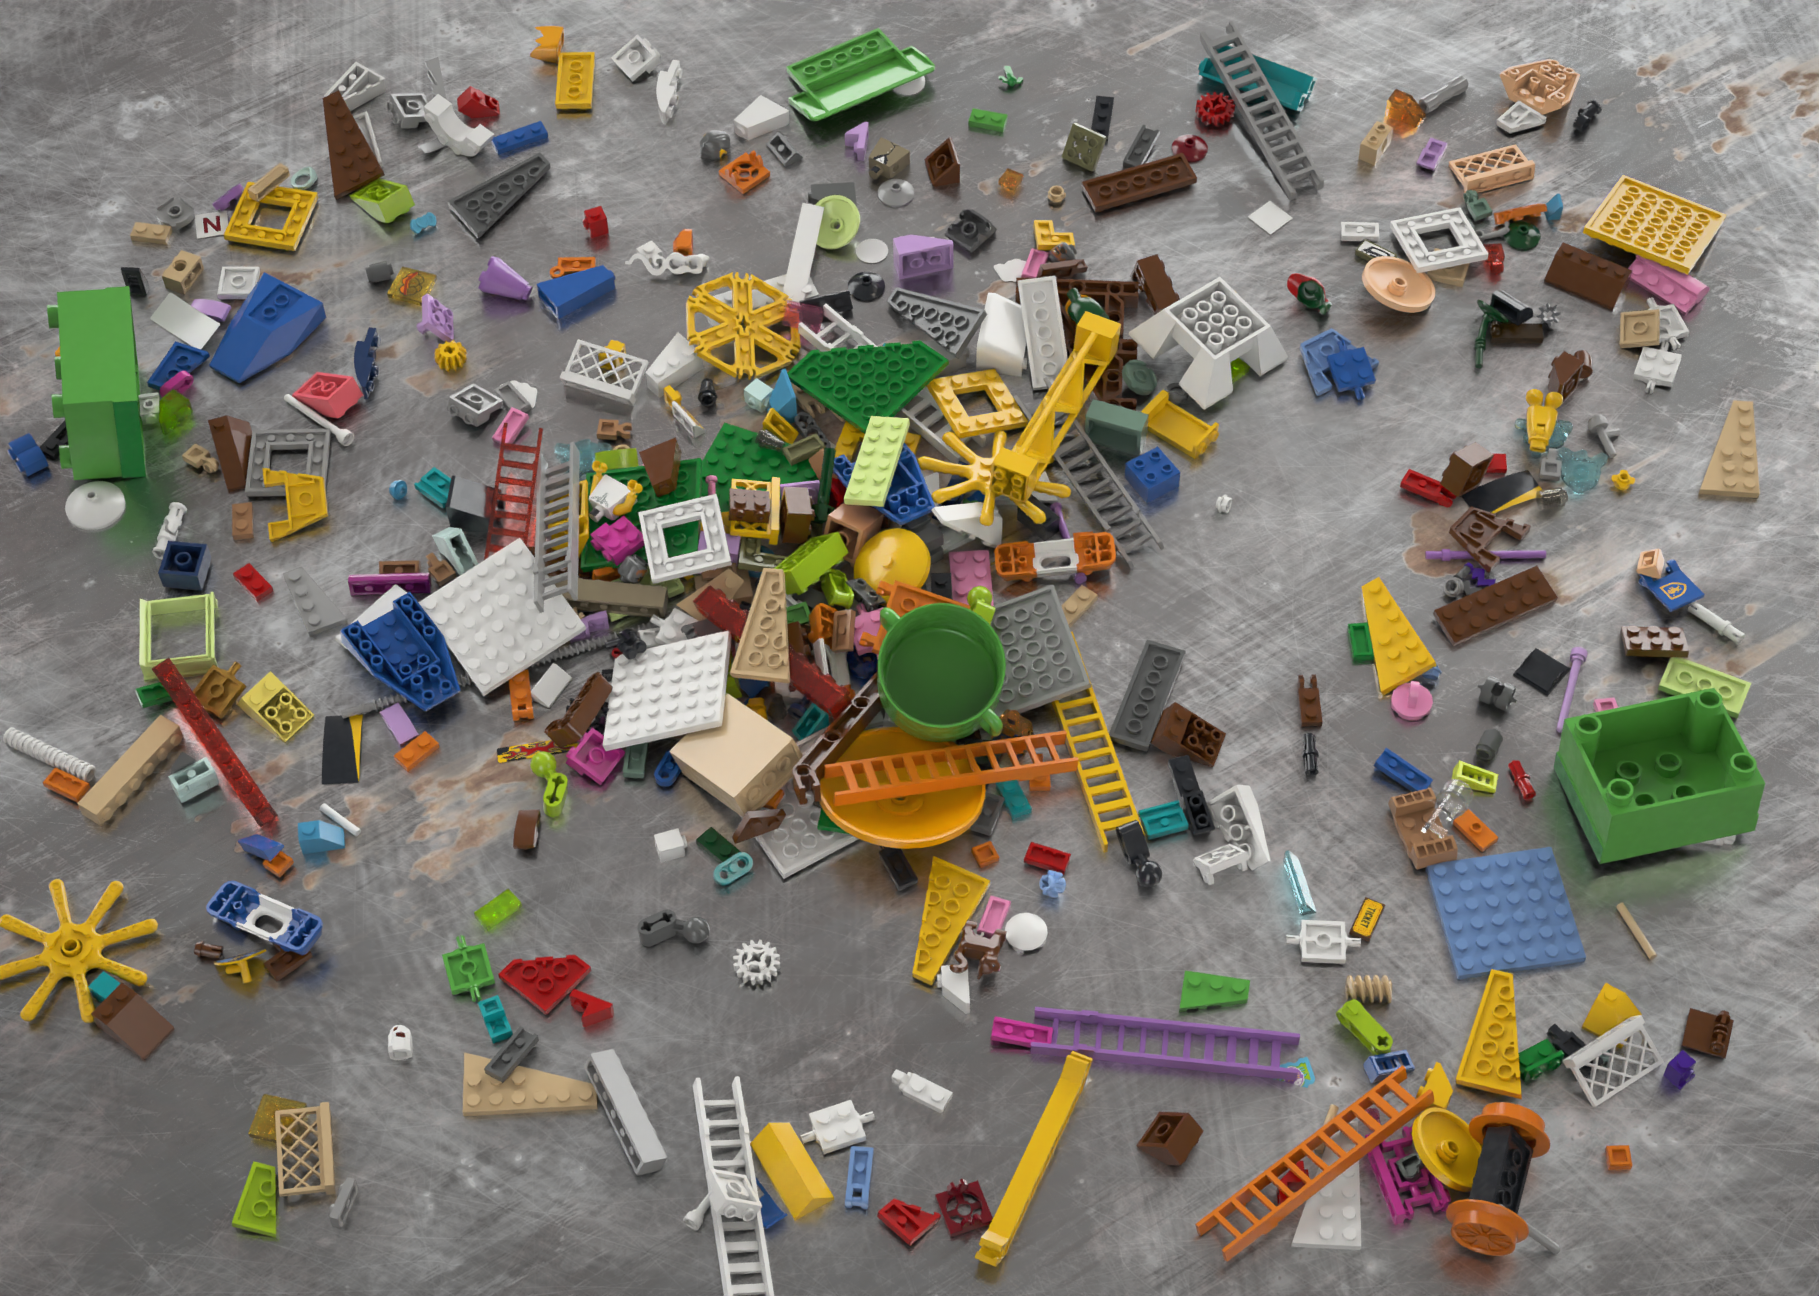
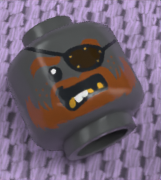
(1062, 252)
(632, 569)

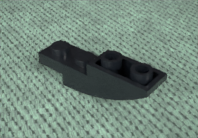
(1189, 795)

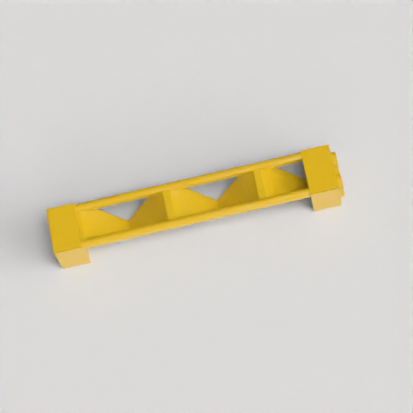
(1017, 470)

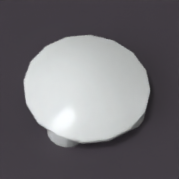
(1026, 932)

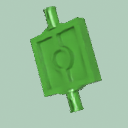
(468, 968)

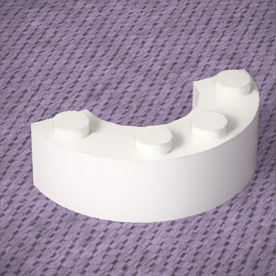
(452, 130)

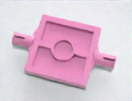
(866, 622)

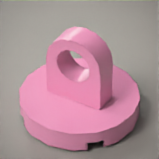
(1411, 701)

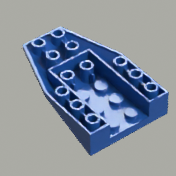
(266, 328)
(405, 653)

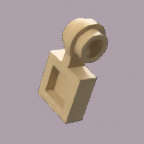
(198, 455)

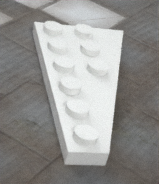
(1333, 1213)

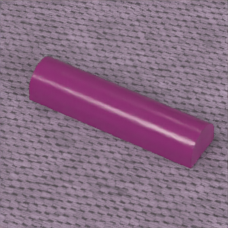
(380, 583)

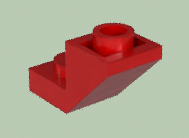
(1291, 1182)

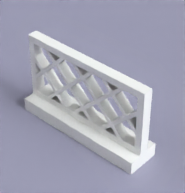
(596, 386)
(1609, 1041)

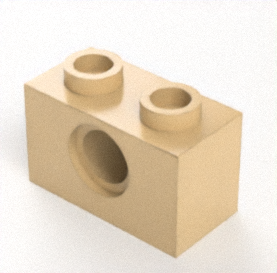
(1375, 143)
(182, 272)

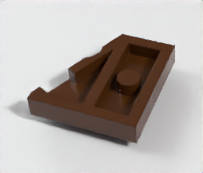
(757, 823)

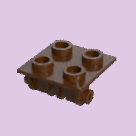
(1708, 1032)

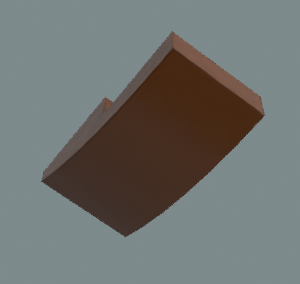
(526, 829)

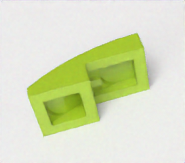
(618, 458)

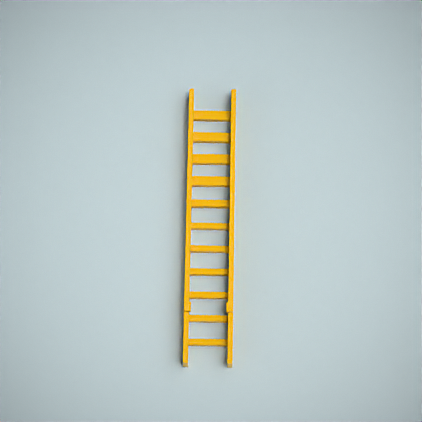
(1083, 775)

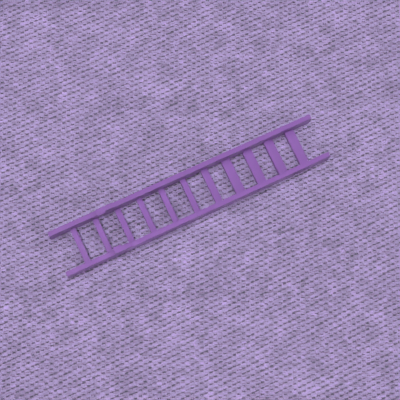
(1187, 1028)

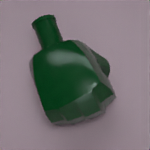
(1080, 305)

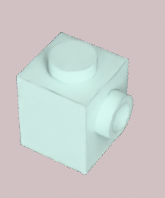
(758, 395)

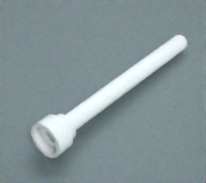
(344, 436)
(695, 1218)

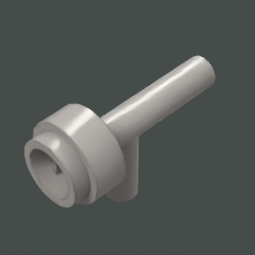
(1598, 424)

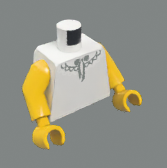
(610, 496)

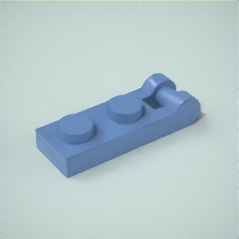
(859, 1176)

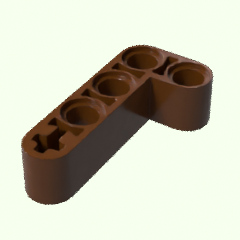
(581, 712)

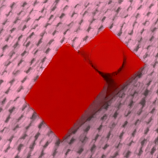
(594, 1008)

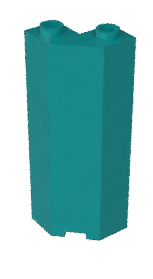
(1288, 84)

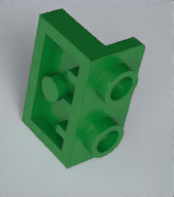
(1539, 1059)

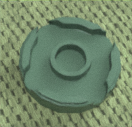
(1139, 377)

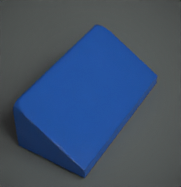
(261, 846)

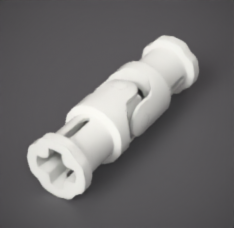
(170, 528)

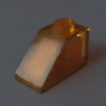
(1404, 109)

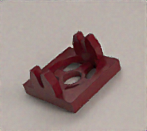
(967, 1223)

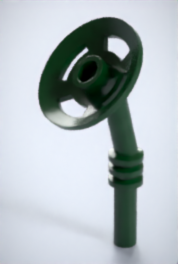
(1480, 342)

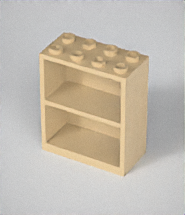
(740, 760)

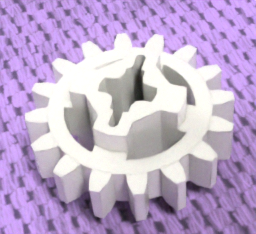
(756, 963)

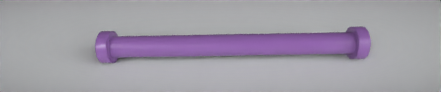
(1056, 508)

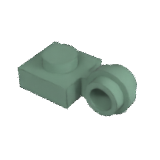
(1477, 207)

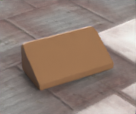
(391, 567)

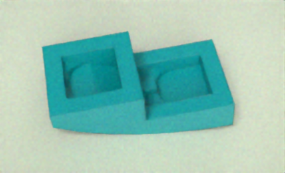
(495, 1019)

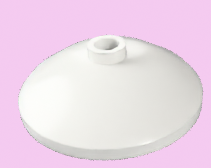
(95, 505)

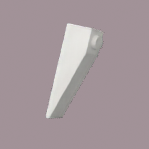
(966, 518)
(1240, 821)

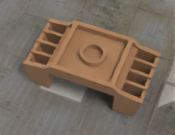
(1410, 815)

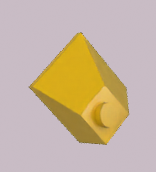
(1608, 1011)

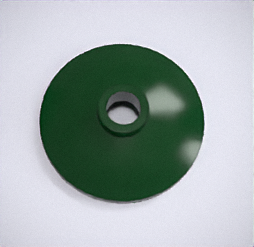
(1522, 235)

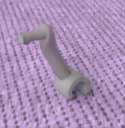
(1482, 236)

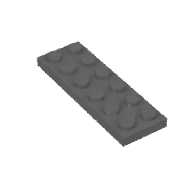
(1147, 695)

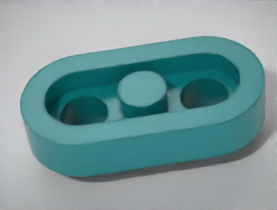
(732, 869)

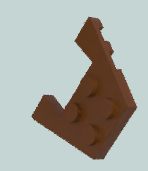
(1478, 529)

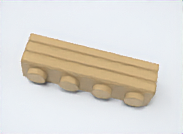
(268, 182)

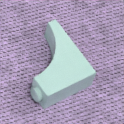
(456, 549)

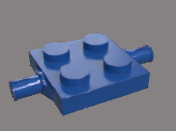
(1351, 369)

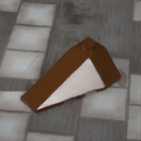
(233, 444)

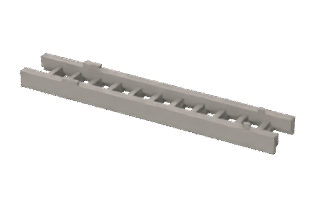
(1265, 90)

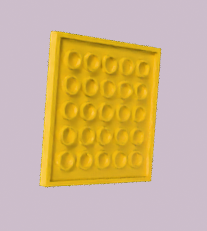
(1654, 224)

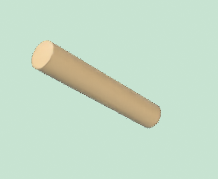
(1332, 1112)

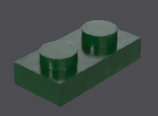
(716, 845)

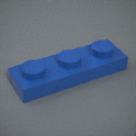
(519, 137)

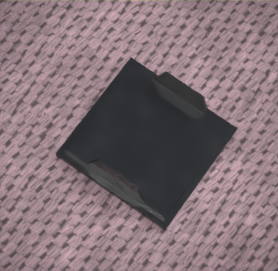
(1541, 671)

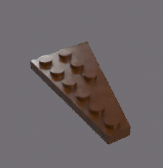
(349, 153)

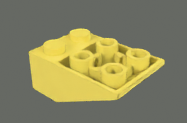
(275, 707)

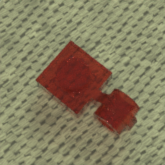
(1496, 257)

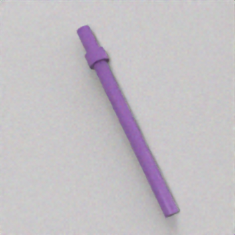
(1446, 554)

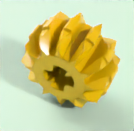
(450, 355)

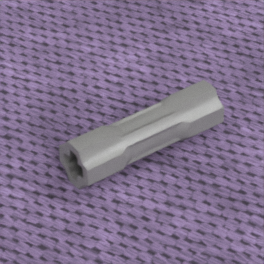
(1453, 88)

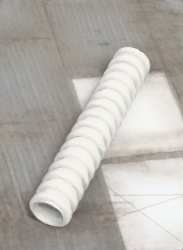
(49, 754)

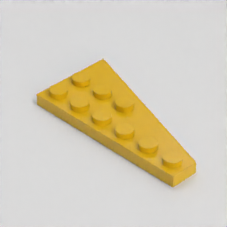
(1395, 643)
(949, 903)
(1492, 1047)

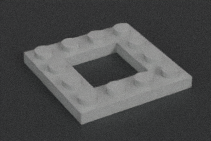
(263, 441)

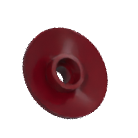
(1191, 146)

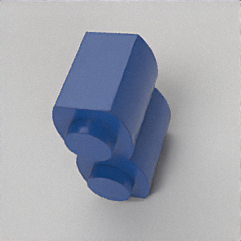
(28, 455)

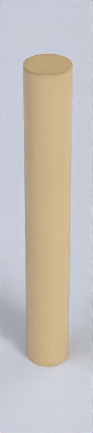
(1636, 931)

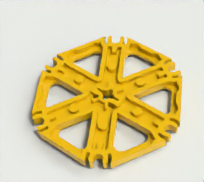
(730, 321)

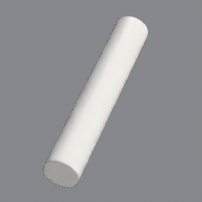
(340, 819)

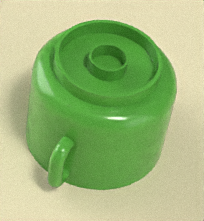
(940, 672)

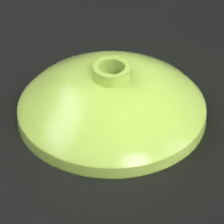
(837, 211)

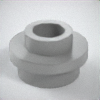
(1448, 587)

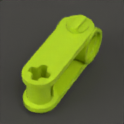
(836, 589)
(1364, 1027)

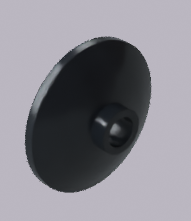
(866, 286)

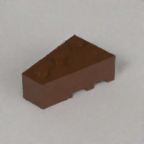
(1154, 283)

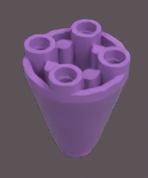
(503, 281)

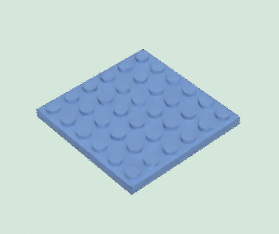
(1505, 913)

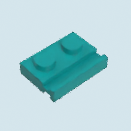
(434, 486)
(1163, 820)

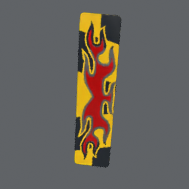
(529, 750)

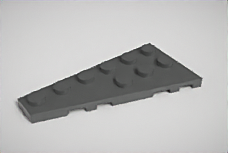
(491, 199)

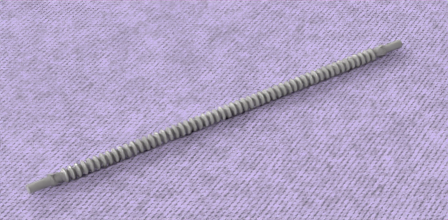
(462, 680)

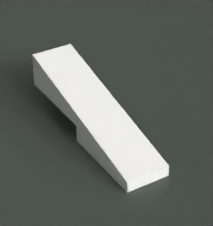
(379, 608)

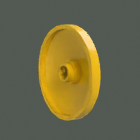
(891, 557)
(1446, 1147)

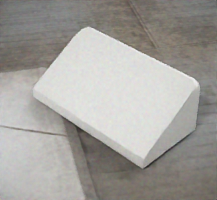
(550, 686)

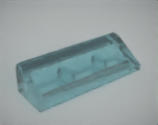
(1298, 884)

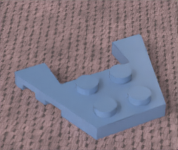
(1315, 358)

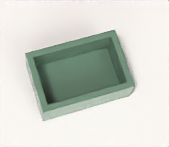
(1116, 427)

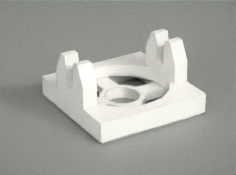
(1222, 861)

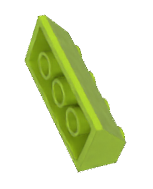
(812, 561)

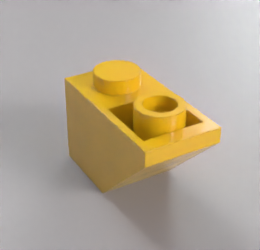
(1439, 1084)

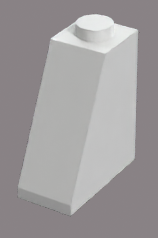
(760, 118)

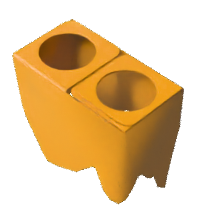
(550, 43)

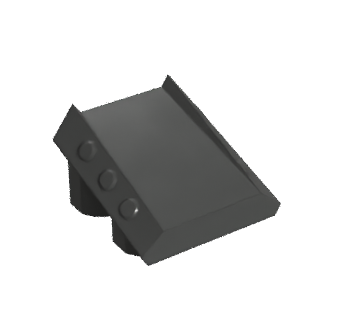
(970, 230)

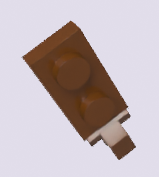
(1062, 269)

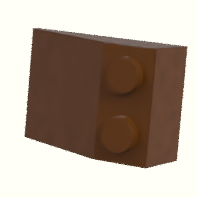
(132, 1021)

